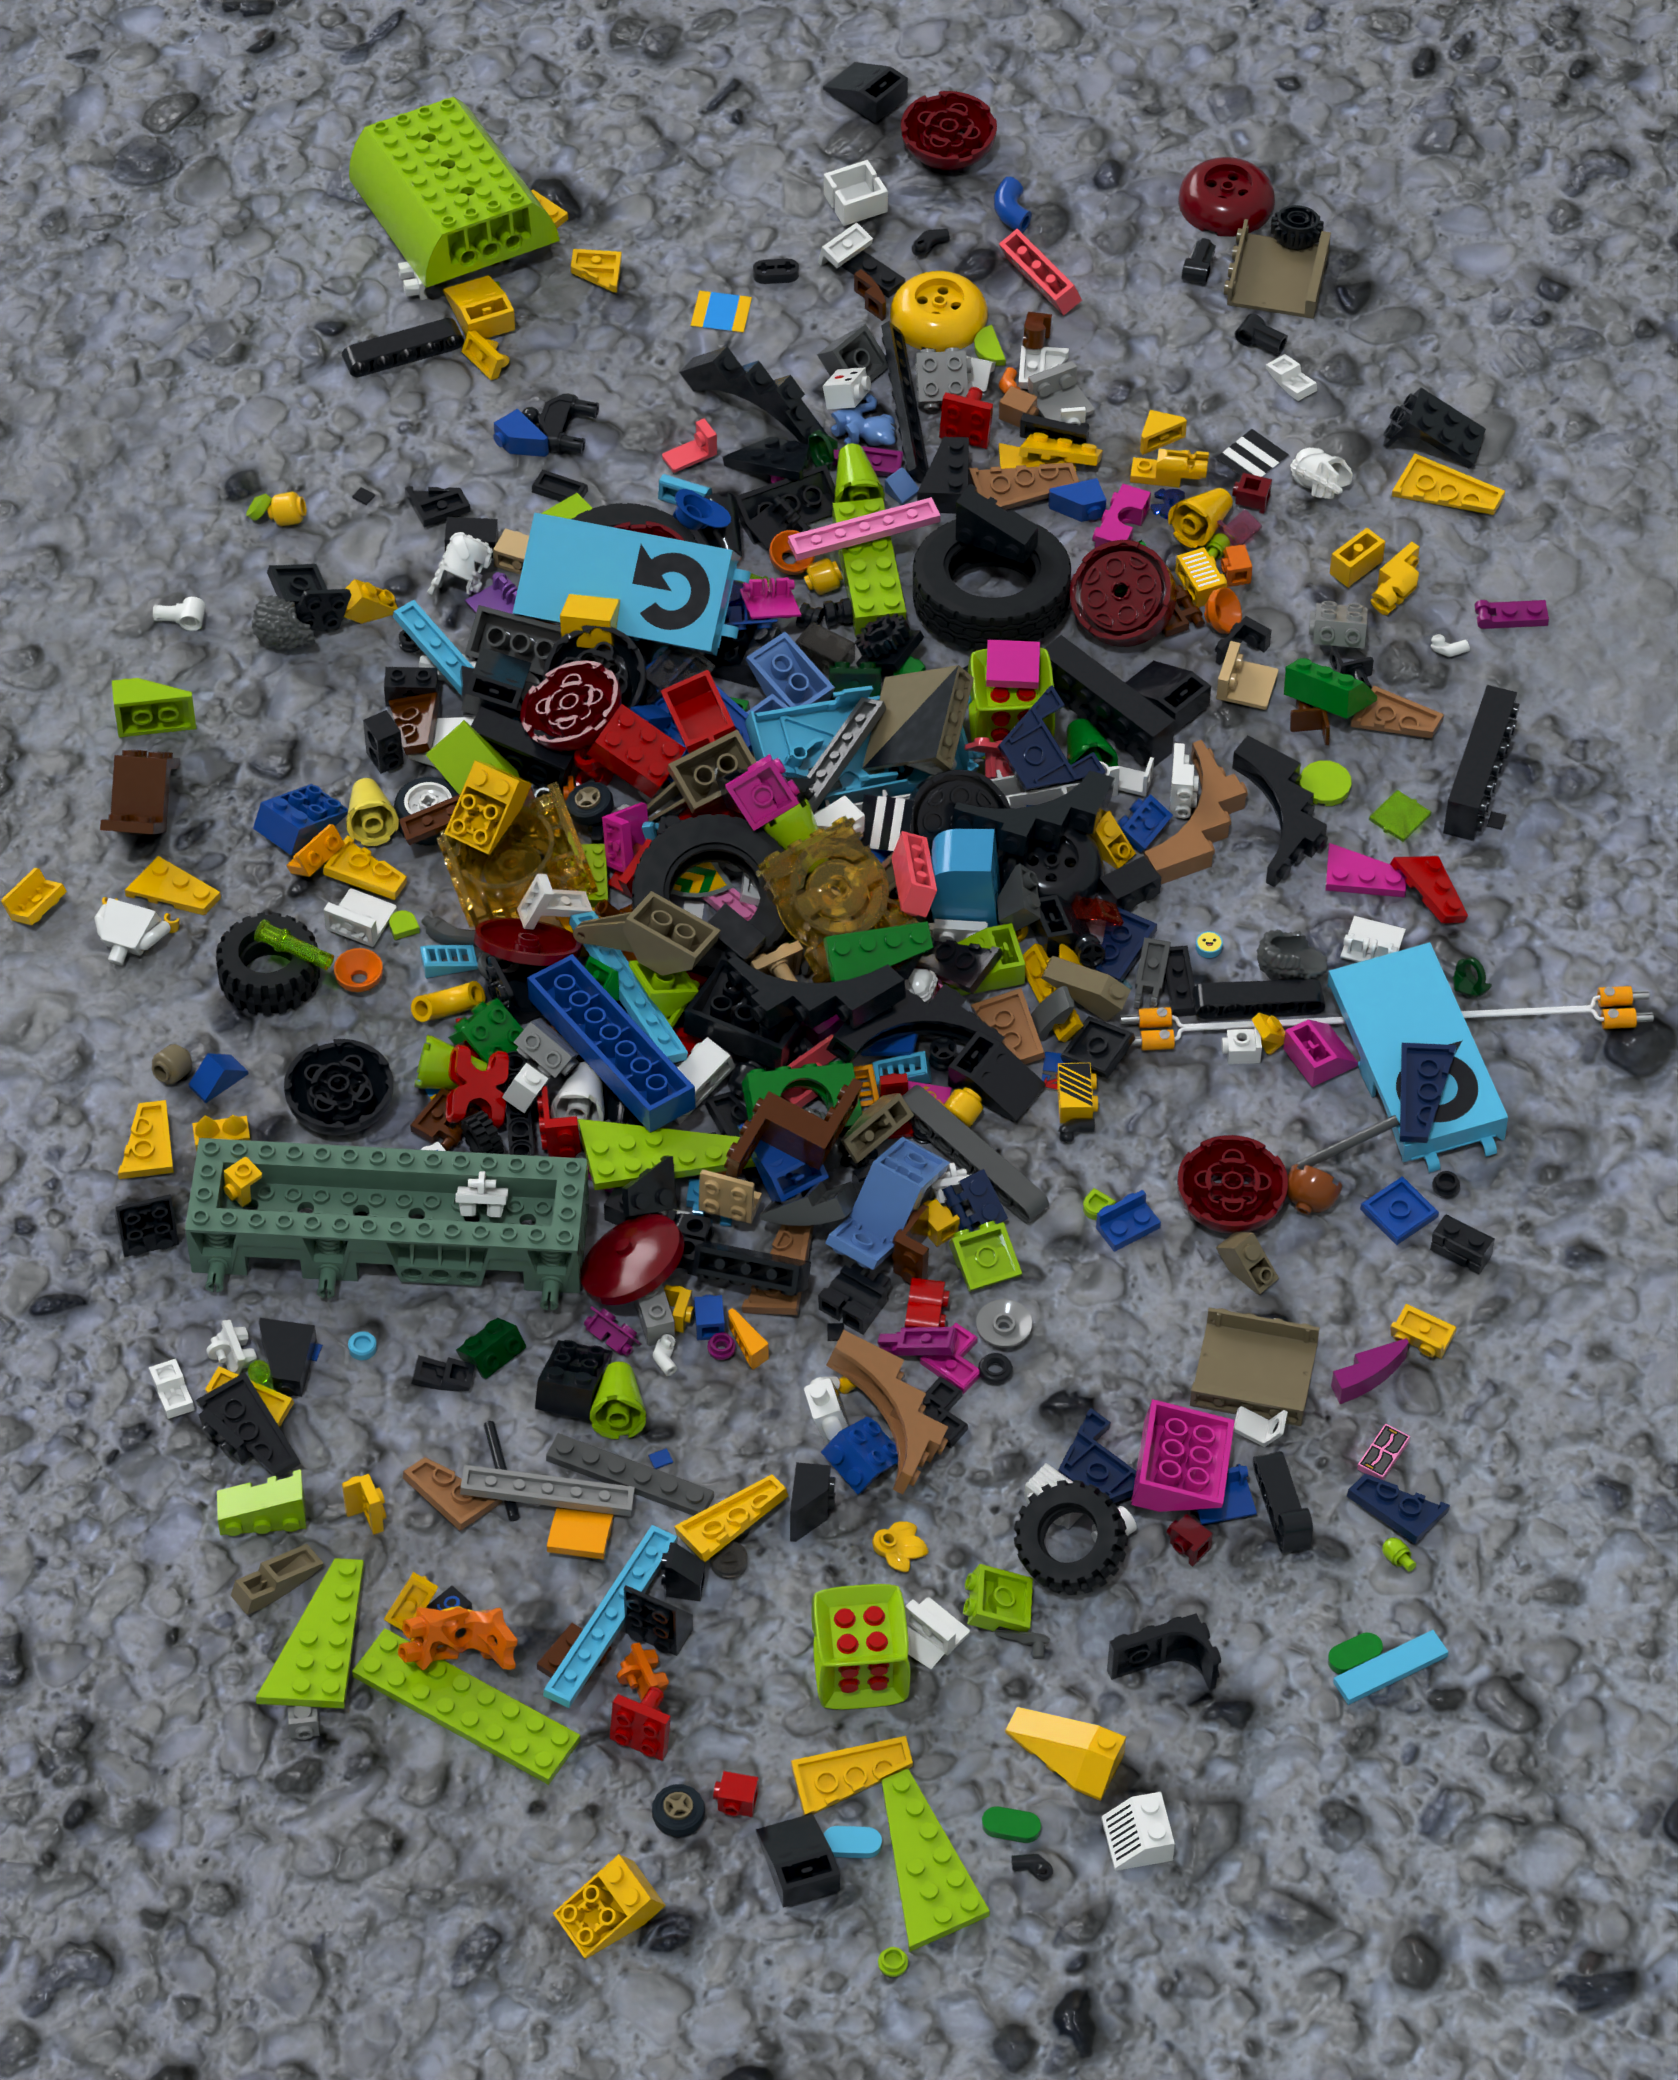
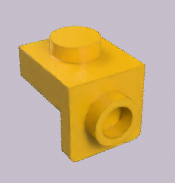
(1271, 1032)
(238, 1180)
(682, 1301)

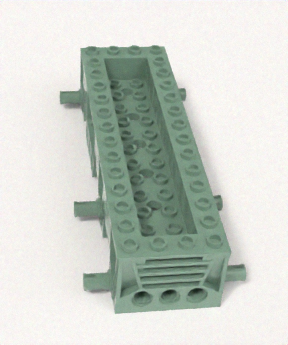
(391, 1188)

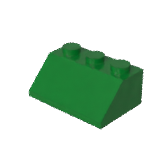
(1326, 688)

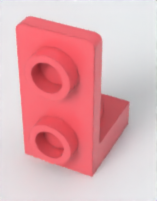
(694, 451)

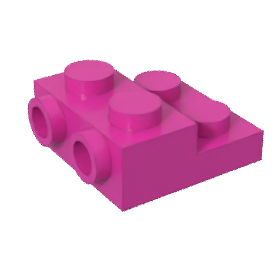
(763, 792)

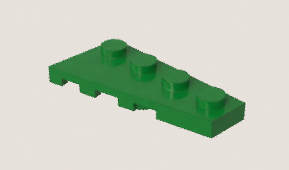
(866, 951)

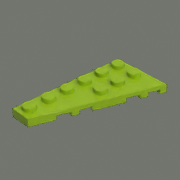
(623, 1151)
(319, 1651)
(930, 1876)

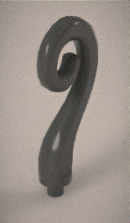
(450, 935)

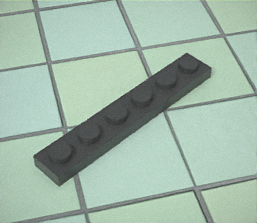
(842, 750)
(622, 1471)

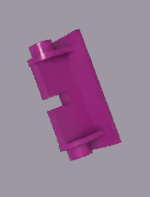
(620, 1338)

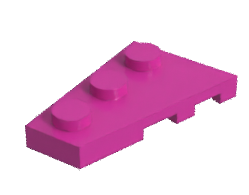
(1362, 874)

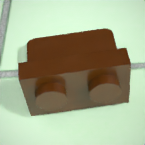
(909, 1253)

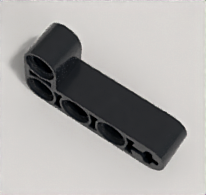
(1289, 1521)

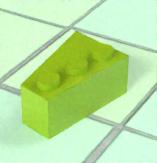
(262, 1508)

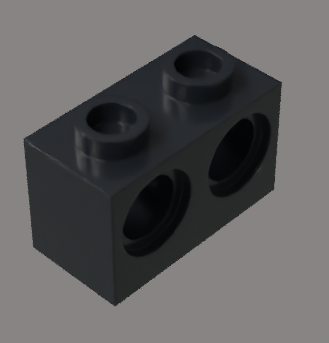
(383, 742)

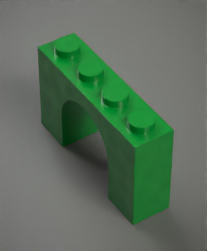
(823, 1080)

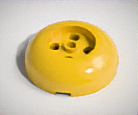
(925, 313)

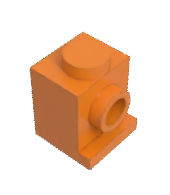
(1236, 565)

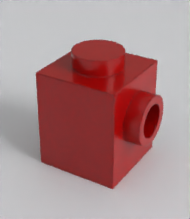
(736, 1794)

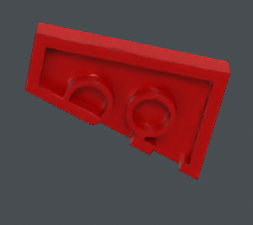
(1434, 884)

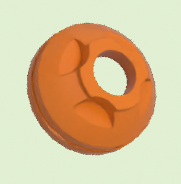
(779, 547)
(1223, 610)
(358, 962)

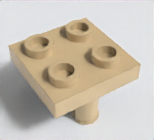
(782, 963)

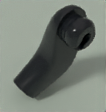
(928, 240)

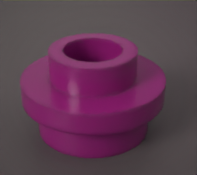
(719, 1340)

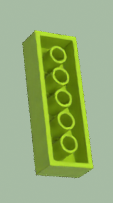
(869, 569)

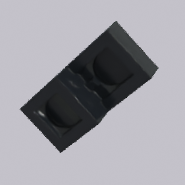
(438, 1375)

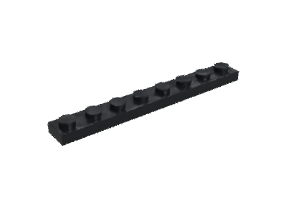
(905, 401)

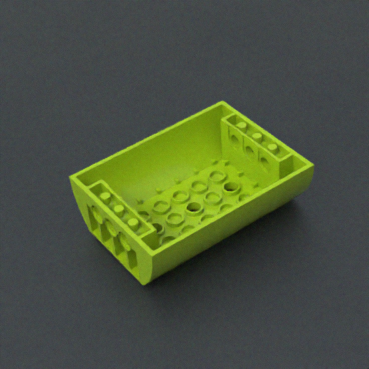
(425, 206)

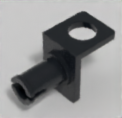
(1359, 669)

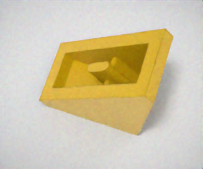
(1161, 430)

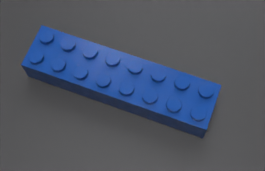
(611, 1043)

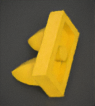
(484, 355)
(229, 1128)
(414, 1594)

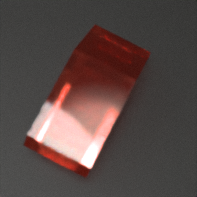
(1096, 911)

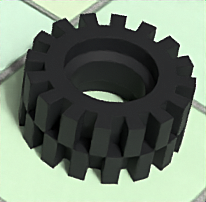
(481, 1134)

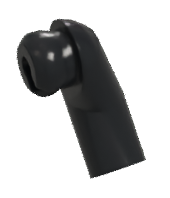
(1075, 1125)
(1034, 1864)

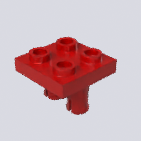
(967, 417)
(641, 1724)

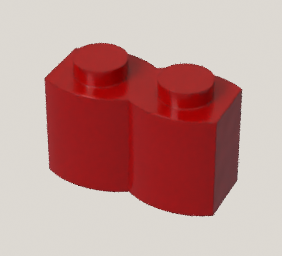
(926, 1303)

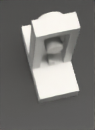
(545, 901)

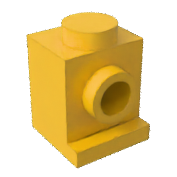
(940, 1223)

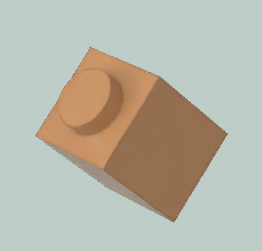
(1015, 403)

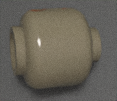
(171, 1064)

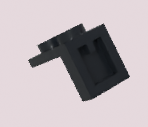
(1247, 630)

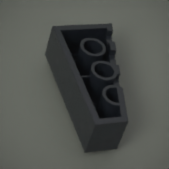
(521, 751)

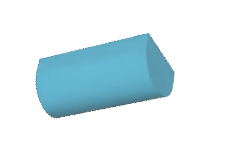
(671, 485)

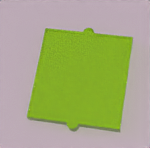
(1400, 815)

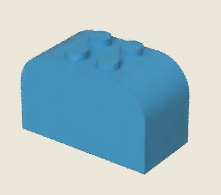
(966, 876)

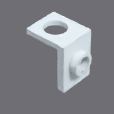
(1073, 415)
(1136, 781)
(1257, 1427)

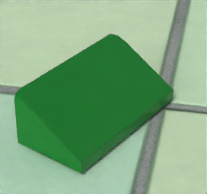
(605, 976)

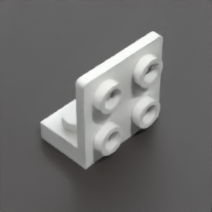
(359, 917)

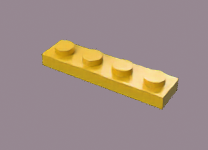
(1035, 963)

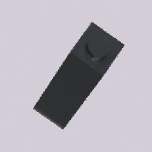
(288, 1353)

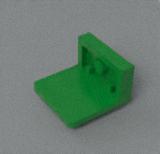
(488, 1029)

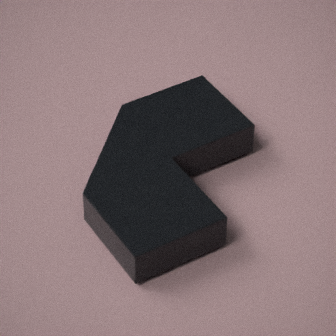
(938, 1402)

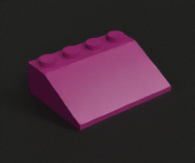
(1182, 1459)

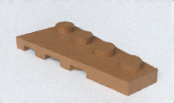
(1021, 484)
(792, 1243)

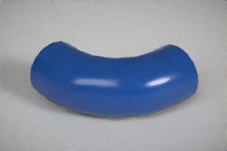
(1007, 205)

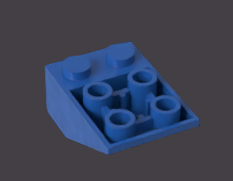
(297, 817)
(782, 1173)

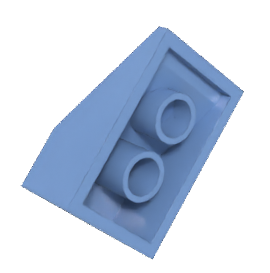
(789, 673)

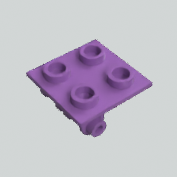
(497, 596)

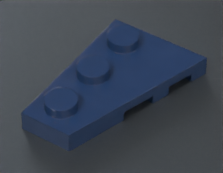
(1124, 944)
(1403, 1512)

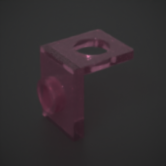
(1240, 528)

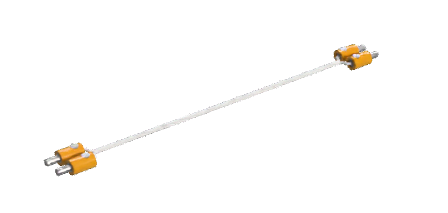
(1605, 996)

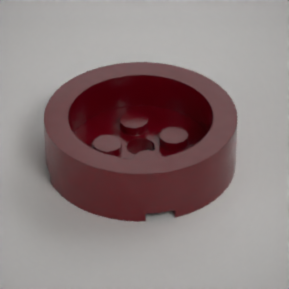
(1142, 610)

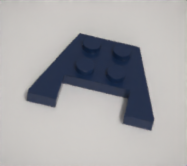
(1035, 753)
(1095, 1464)

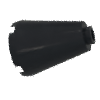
(729, 536)

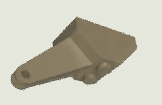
(697, 775)
(656, 932)

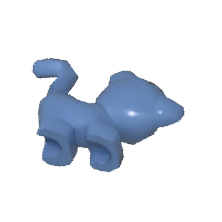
(873, 430)

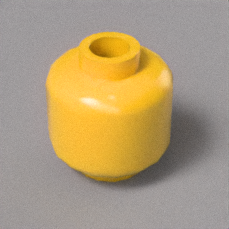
(287, 509)
(823, 576)
(964, 1105)

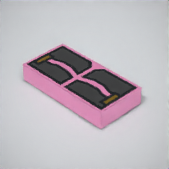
(1383, 1452)

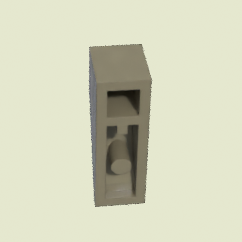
(1088, 987)
(876, 1125)

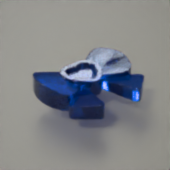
(1170, 498)

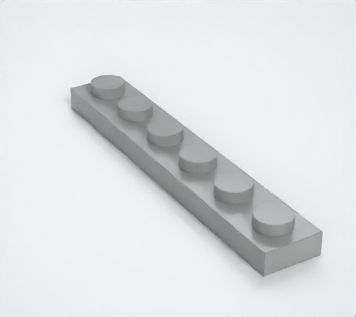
(547, 1490)

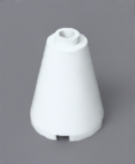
(580, 1096)

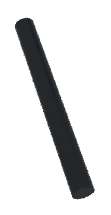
(499, 1463)

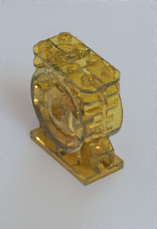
(513, 865)
(851, 870)

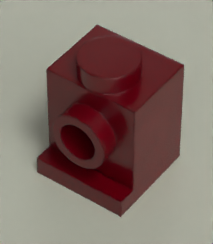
(1253, 491)
(1190, 1538)

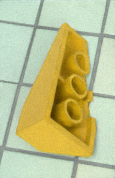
(1074, 1749)

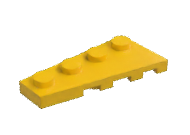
(1440, 485)
(723, 1522)
(839, 1774)

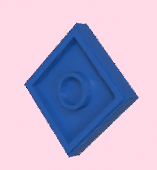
(1399, 1210)

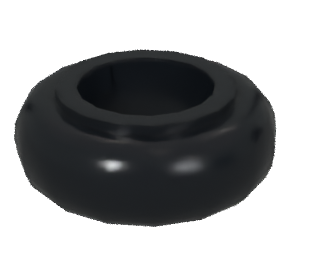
(995, 1378)

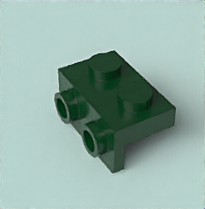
(845, 676)
(492, 1347)

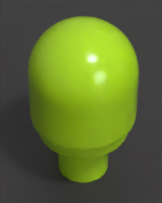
(1217, 545)
(1398, 1553)

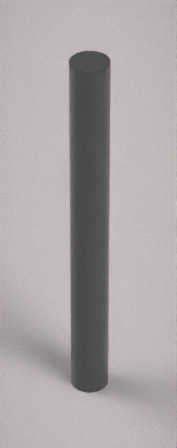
(1349, 1142)

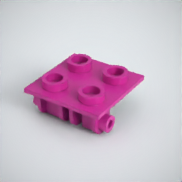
(770, 601)

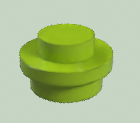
(893, 1962)

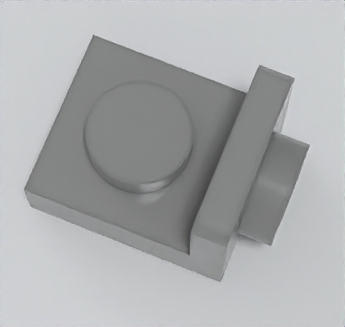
(303, 1722)

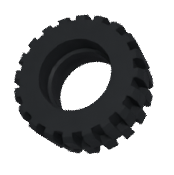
(264, 991)
(1051, 1505)

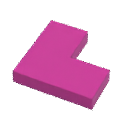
(954, 1367)

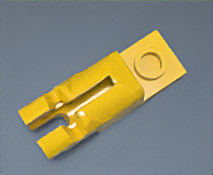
(1169, 468)
(1396, 580)

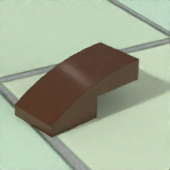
(868, 289)

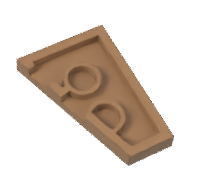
(1398, 715)
(1013, 1020)
(442, 1491)

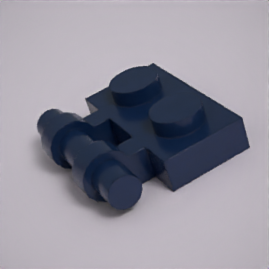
(981, 1198)

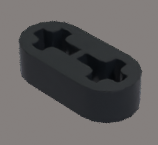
(776, 271)

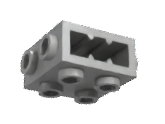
(940, 374)
(1338, 624)
(547, 1049)

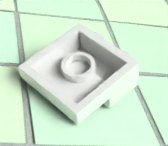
(1182, 784)

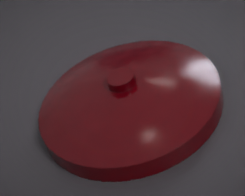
(536, 947)
(632, 1259)

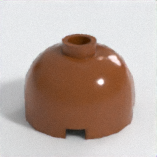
(1311, 1189)

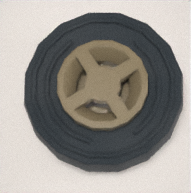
(589, 803)
(677, 1799)

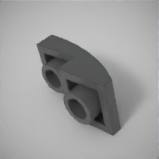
(1052, 1010)

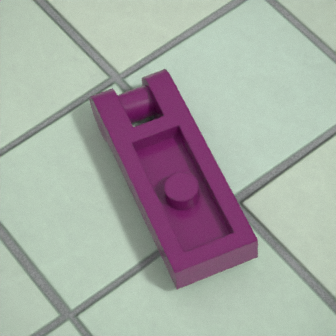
(1511, 614)

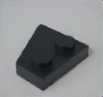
(437, 504)
(652, 1190)

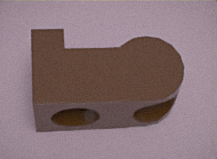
(1036, 329)

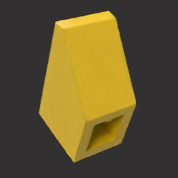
(369, 602)
(1112, 841)

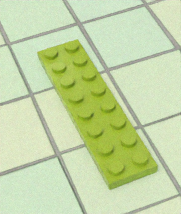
(469, 1708)

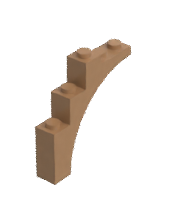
(1192, 846)
(880, 1378)

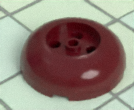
(934, 126)
(1212, 198)
(560, 705)
(1233, 1160)

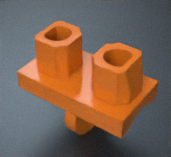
(638, 1671)

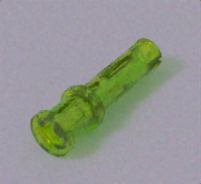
(283, 941)

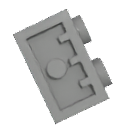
(1058, 390)

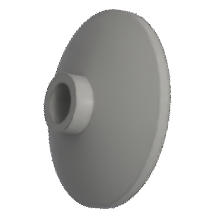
(1004, 1314)

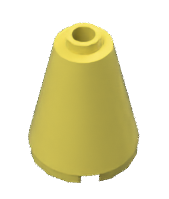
(370, 814)

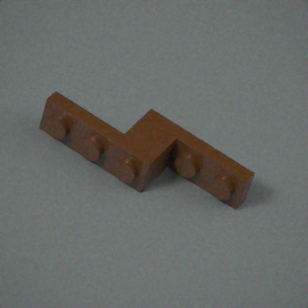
(434, 819)

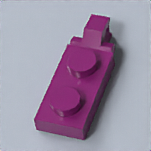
(883, 461)
(920, 1341)

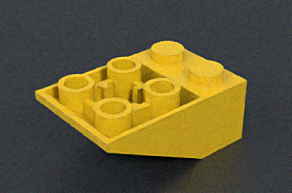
(481, 307)
(486, 806)
(609, 1906)

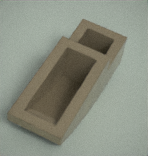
(275, 1578)

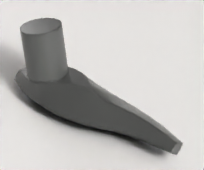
(1029, 1638)

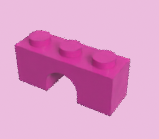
(1127, 506)

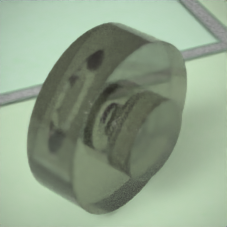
(730, 1561)

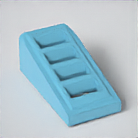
(440, 967)
(911, 1061)

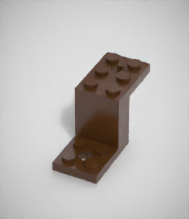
(140, 792)
(792, 1129)

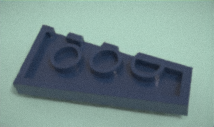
(1421, 1088)

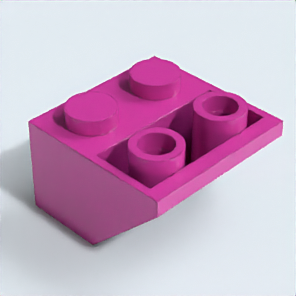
(1317, 1051)

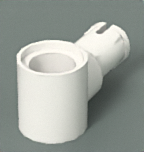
(187, 614)

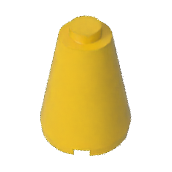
(1197, 516)

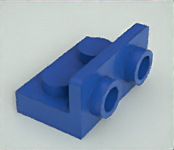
(1144, 822)
(1126, 1221)

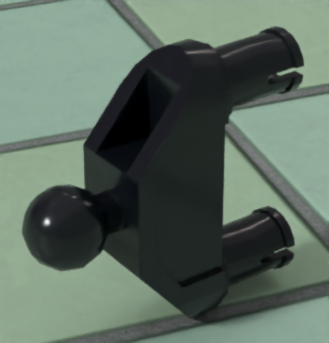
(556, 419)

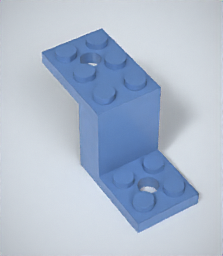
(886, 1202)

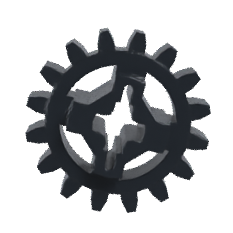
(882, 635)

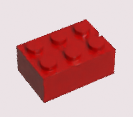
(698, 711)
(636, 751)

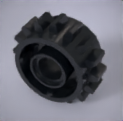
(1296, 227)

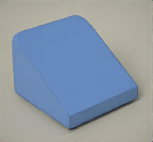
(901, 486)

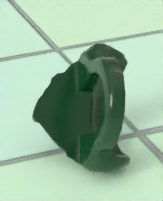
(822, 448)
(1465, 981)

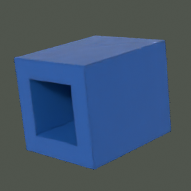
(708, 1316)

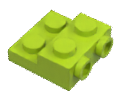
(985, 1255)
(998, 1599)

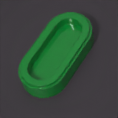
(1354, 1652)
(1011, 1824)

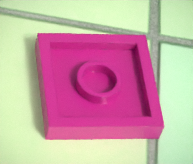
(1013, 664)

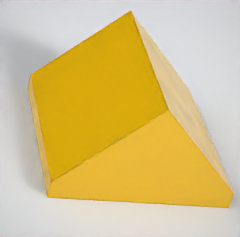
(590, 611)

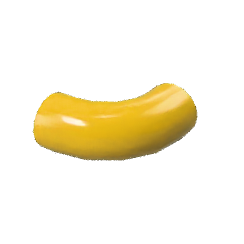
(447, 1001)

